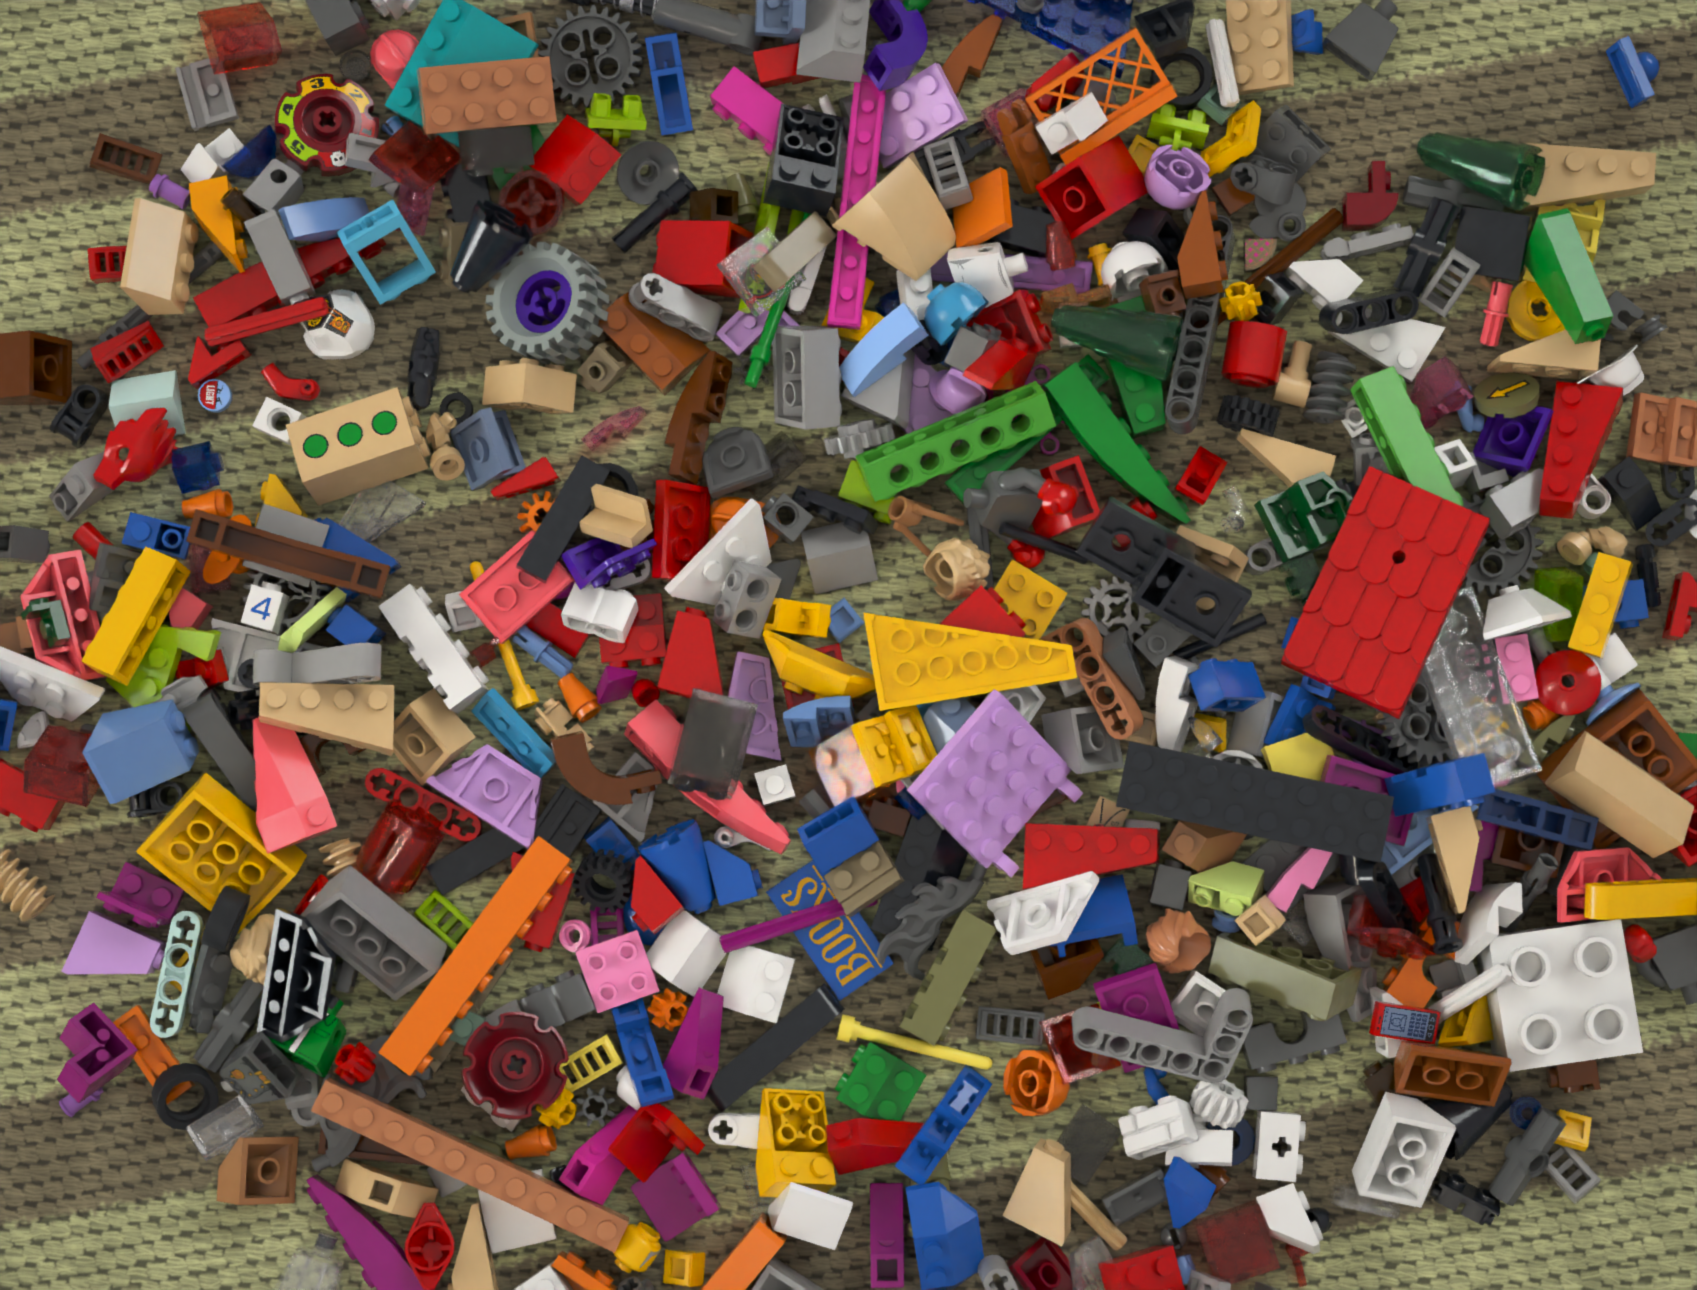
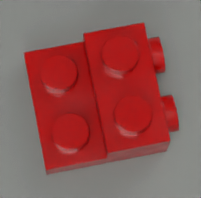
(1018, 318)
(645, 639)

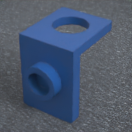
(1306, 33)

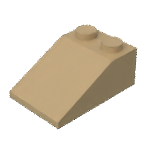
(1551, 358)
(1456, 846)

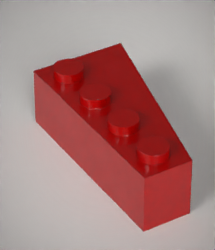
(1576, 438)

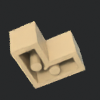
(529, 387)

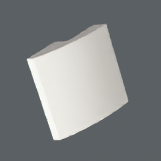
(511, 1226)

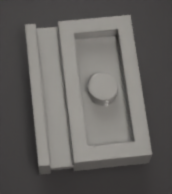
(206, 95)

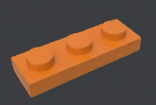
(153, 1052)

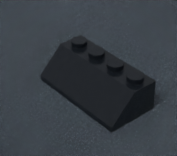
(922, 858)

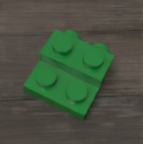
(879, 1084)

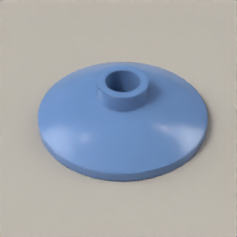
(1609, 698)

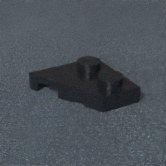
(1167, 27)

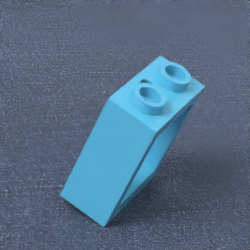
(370, 229)

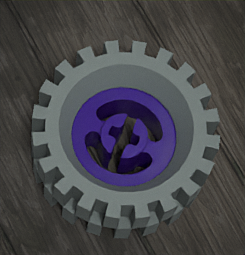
(526, 299)

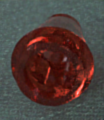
(1059, 247)

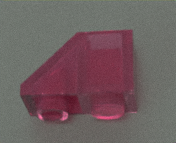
(1439, 391)

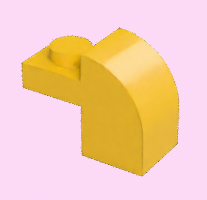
(799, 618)

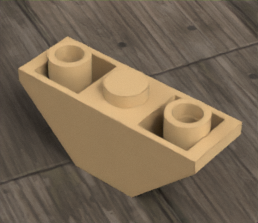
(383, 1189)

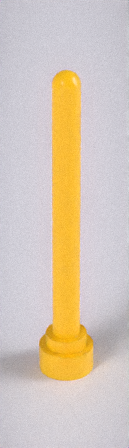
(522, 694)

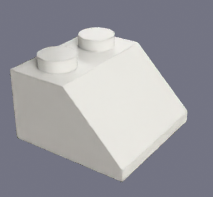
(756, 982)

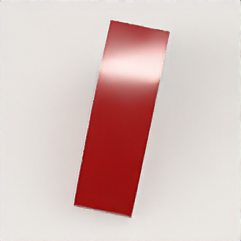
(779, 66)

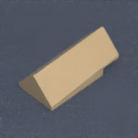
(1622, 796)

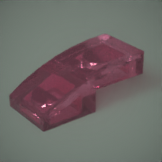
(622, 422)

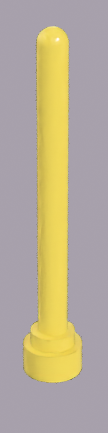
(851, 1030)

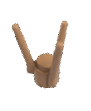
(909, 513)

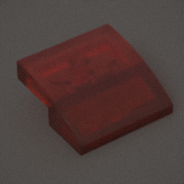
(415, 158)

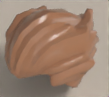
(1177, 942)

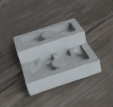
(289, 526)

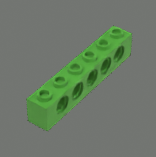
(940, 436)

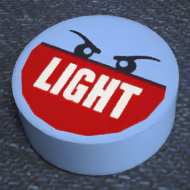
(215, 395)

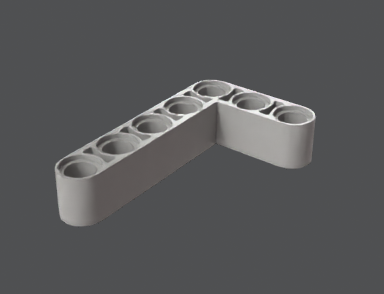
(1166, 1048)

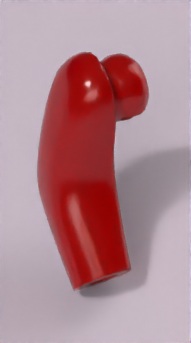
(290, 388)

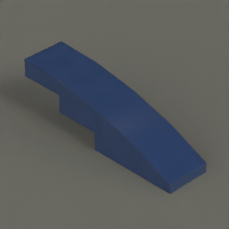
(1538, 819)

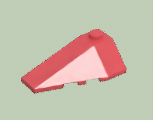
(287, 790)

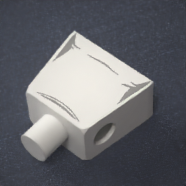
(986, 269)

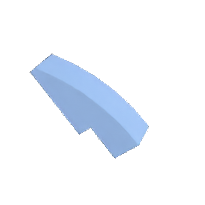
(881, 349)

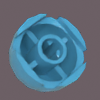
(952, 308)

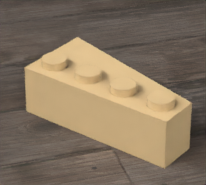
(337, 712)

